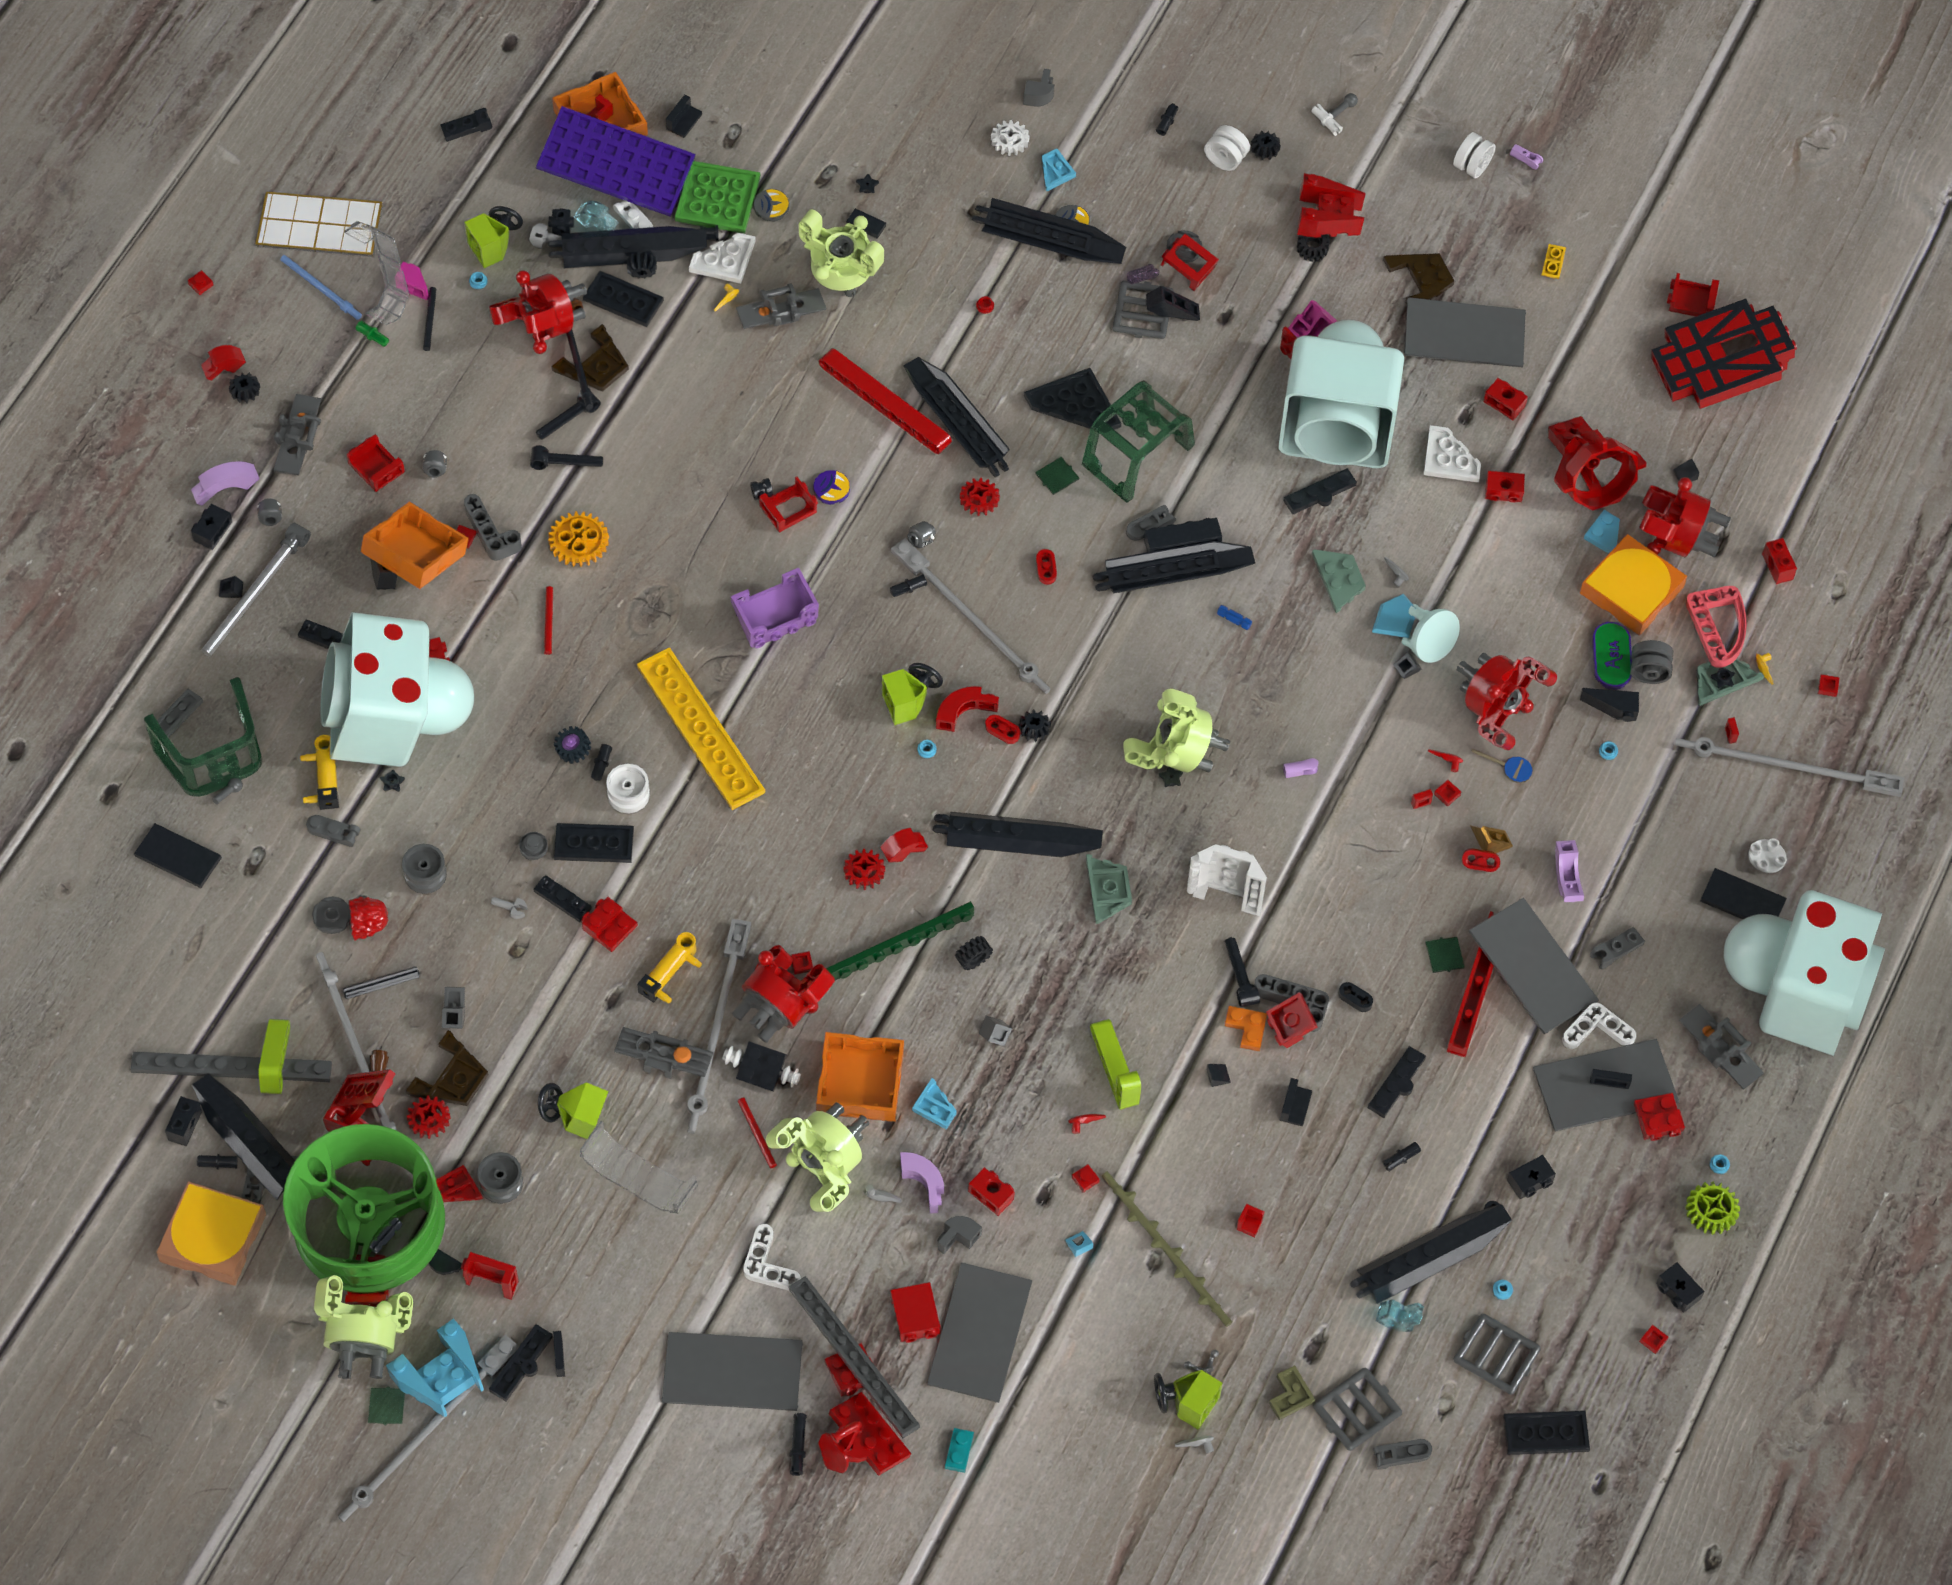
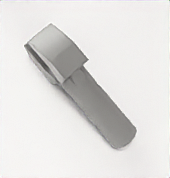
(519, 903)

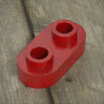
(1046, 568)
(1003, 730)
(1480, 861)

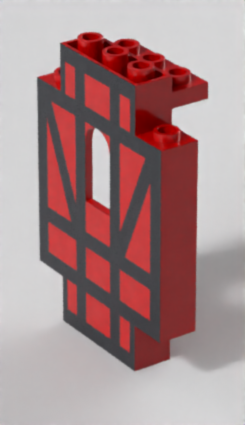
(1698, 365)

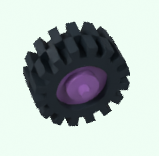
(572, 744)

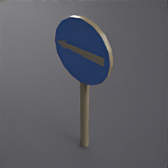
(1516, 768)

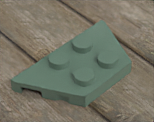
(1339, 576)
(1708, 687)
(1108, 887)

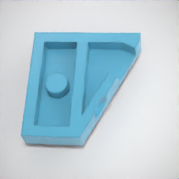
(1056, 169)
(1604, 532)
(935, 1106)

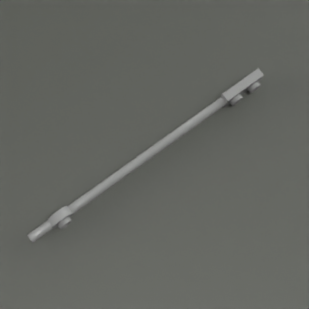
(918, 563)
(1872, 780)
(735, 950)
(331, 979)
(490, 1365)

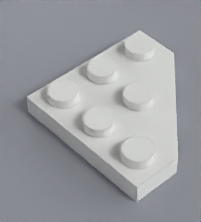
(725, 259)
(1449, 457)

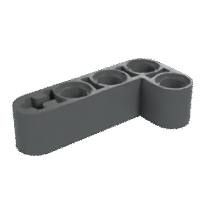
(486, 526)
(1310, 995)

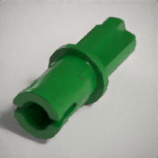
(372, 333)

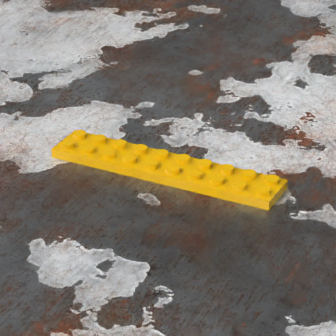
(701, 728)

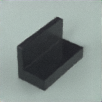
(682, 117)
(1295, 1104)

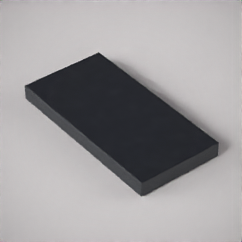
(623, 298)
(594, 842)
(177, 855)
(1740, 896)
(1546, 1432)

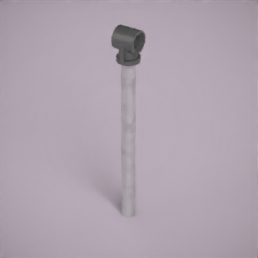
(294, 537)

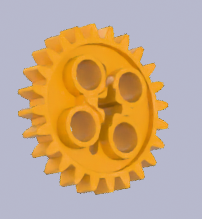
(578, 539)

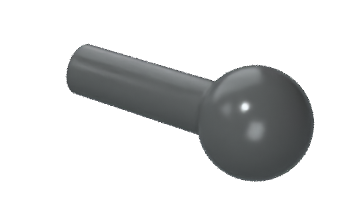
(1350, 100)
(233, 785)

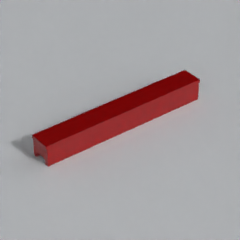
(1471, 1004)

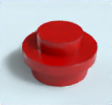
(985, 305)

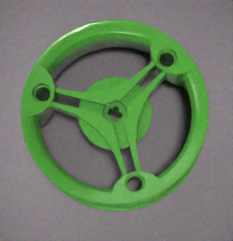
(348, 1146)

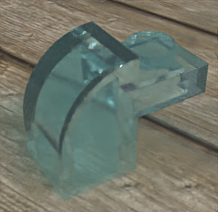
(595, 214)
(1399, 1317)

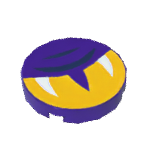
(831, 487)

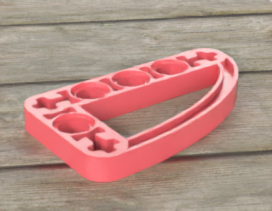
(1729, 596)

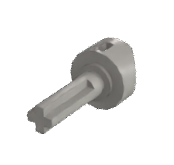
(542, 229)

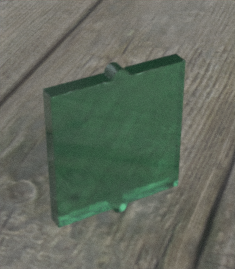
(1057, 475)
(1445, 954)
(386, 1406)

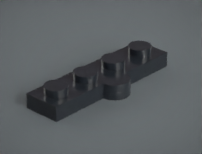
(1320, 492)
(1397, 1082)
(521, 1363)

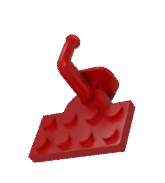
(355, 1096)
(865, 1434)

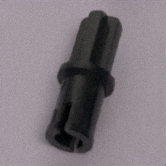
(1167, 119)
(908, 585)
(601, 762)
(1402, 1156)
(217, 1161)

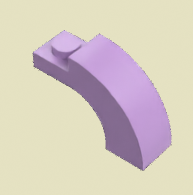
(1567, 871)
(924, 1171)

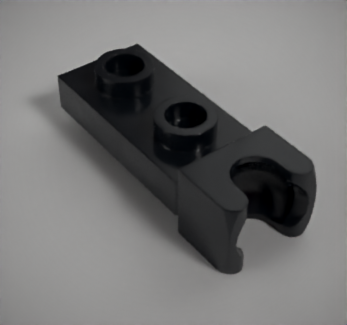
(467, 125)

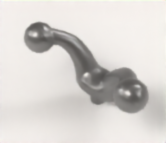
(1214, 1353)

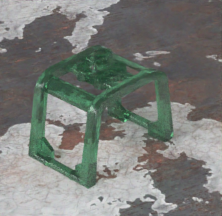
(1146, 412)
(163, 747)

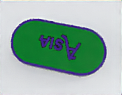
(1612, 655)

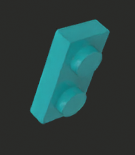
(959, 1450)

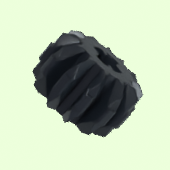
(1265, 145)
(641, 265)
(244, 387)
(1034, 725)

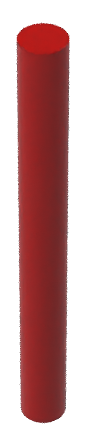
(548, 620)
(757, 1133)

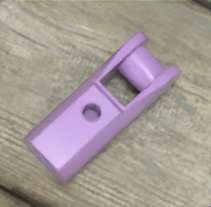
(1529, 158)
(1300, 768)

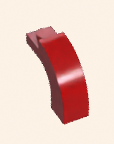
(961, 701)

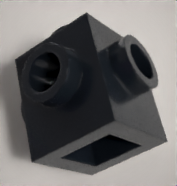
(561, 221)

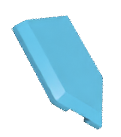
(1394, 617)

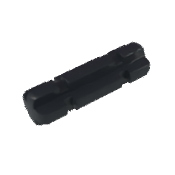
(385, 1235)

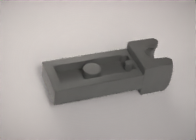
(1617, 947)

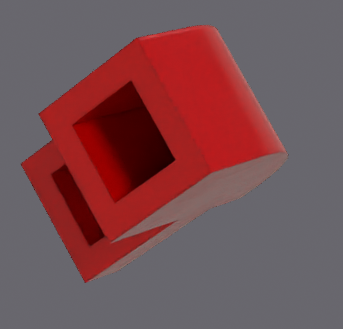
(223, 358)
(902, 843)

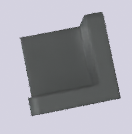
(995, 1030)

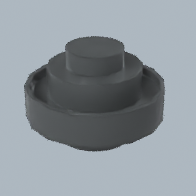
(533, 845)

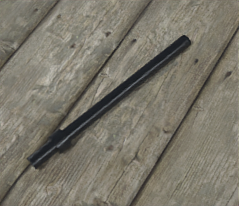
(585, 392)

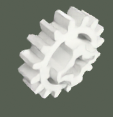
(1010, 137)

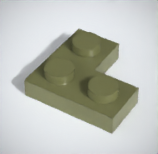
(1296, 1394)

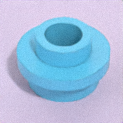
(478, 276)
(926, 744)
(1608, 746)
(1719, 1159)
(1502, 1294)

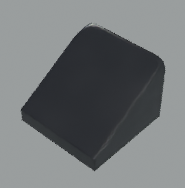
(1688, 470)
(231, 587)
(1407, 666)
(1218, 1074)

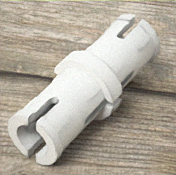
(1326, 119)

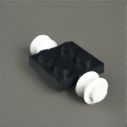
(761, 1066)

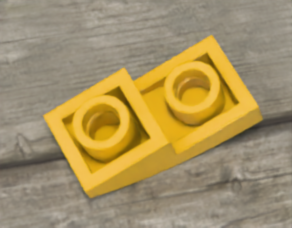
(1553, 261)

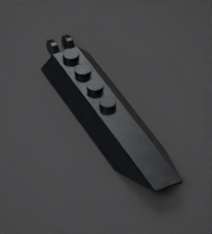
(1049, 232)
(615, 246)
(958, 415)
(1173, 565)
(1017, 834)
(244, 1134)
(1431, 1253)

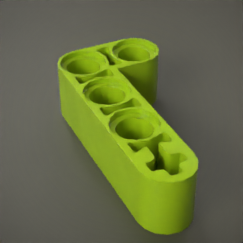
(273, 1056)

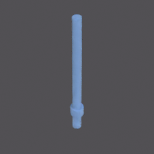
(345, 306)

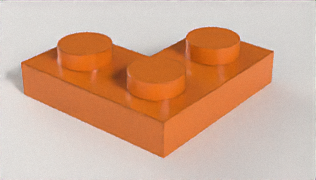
(1251, 1022)

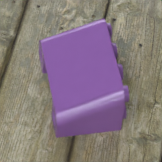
(776, 610)

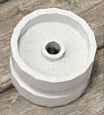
(1227, 148)
(1474, 155)
(628, 788)

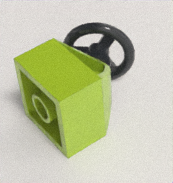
(490, 236)
(907, 691)
(577, 1107)
(1193, 1395)

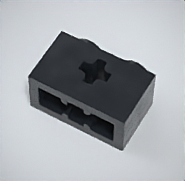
(211, 526)
(183, 1121)
(1535, 1169)
(1679, 1287)

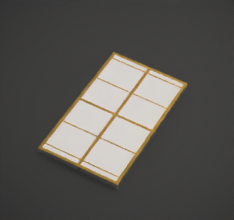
(315, 223)

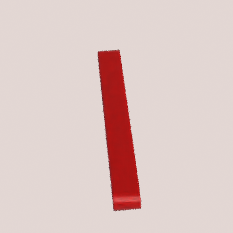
(885, 401)

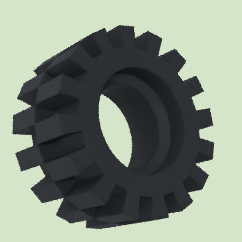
(1310, 252)
(974, 953)

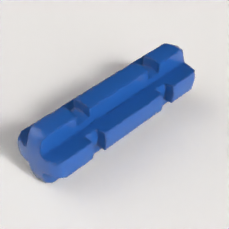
(1234, 617)

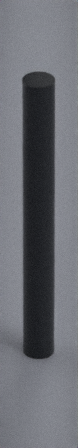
(429, 319)

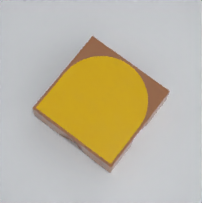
(211, 1233)

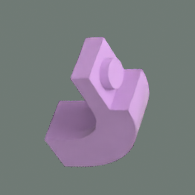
(224, 476)

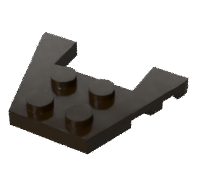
(1426, 270)
(601, 367)
(458, 1080)

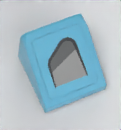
(1079, 1243)

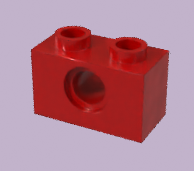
(1509, 406)
(1512, 481)
(1779, 561)
(996, 1201)

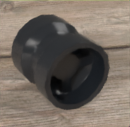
(760, 488)

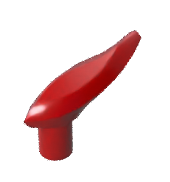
(1453, 759)
(1083, 1119)

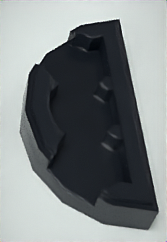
(444, 1264)

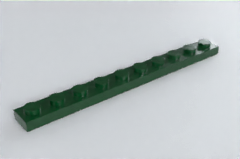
(898, 943)

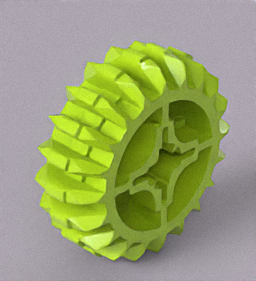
(1724, 1218)

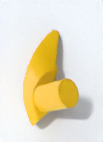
(731, 294)
(1764, 669)

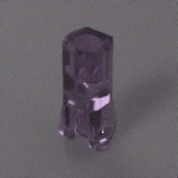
(1142, 274)

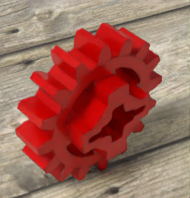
(979, 495)
(854, 869)
(434, 1123)

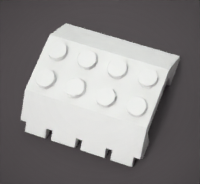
(1229, 872)

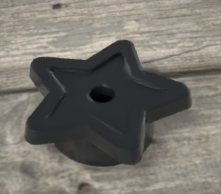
(867, 188)
(1723, 672)
(388, 778)
(1171, 781)

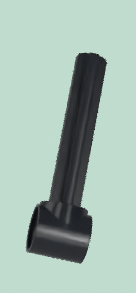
(567, 415)
(541, 458)
(1246, 993)

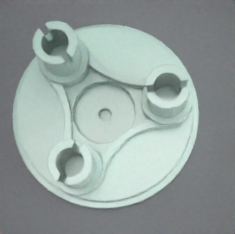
(1433, 634)

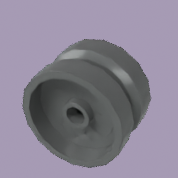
(1652, 662)
(424, 868)
(500, 1177)

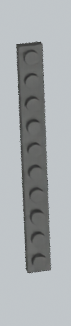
(226, 1066)
(854, 1357)

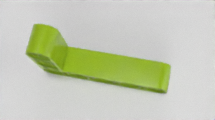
(1124, 1084)

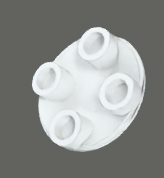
(1767, 855)

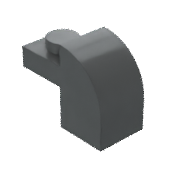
(1039, 93)
(454, 1008)
(960, 1229)

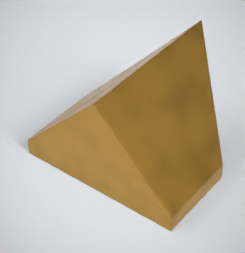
(1492, 839)

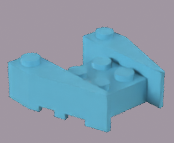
(441, 1377)

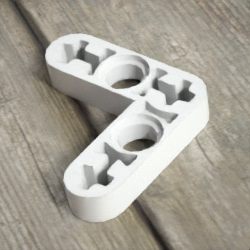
(1600, 1021)
(763, 1268)

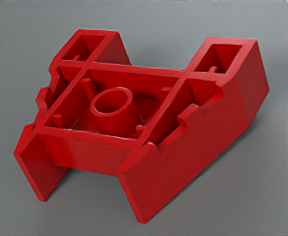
(1334, 208)

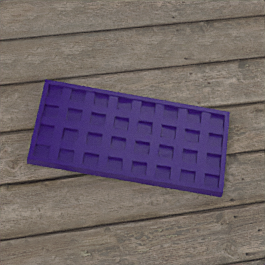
(615, 161)

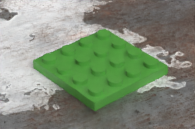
(718, 197)

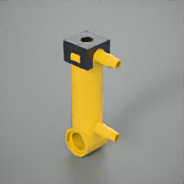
(326, 775)
(652, 984)

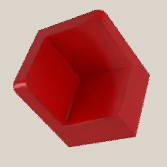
(603, 108)
(1250, 1220)

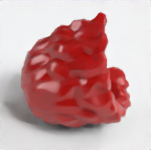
(367, 917)

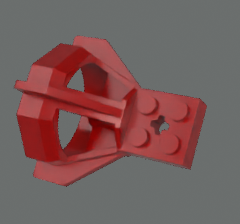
(1582, 453)

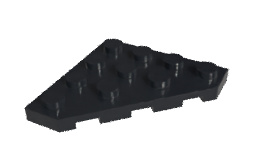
(1072, 399)

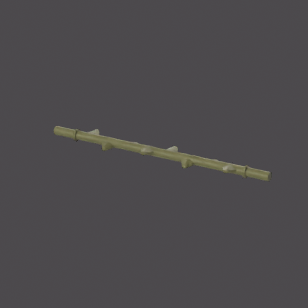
(1173, 1253)

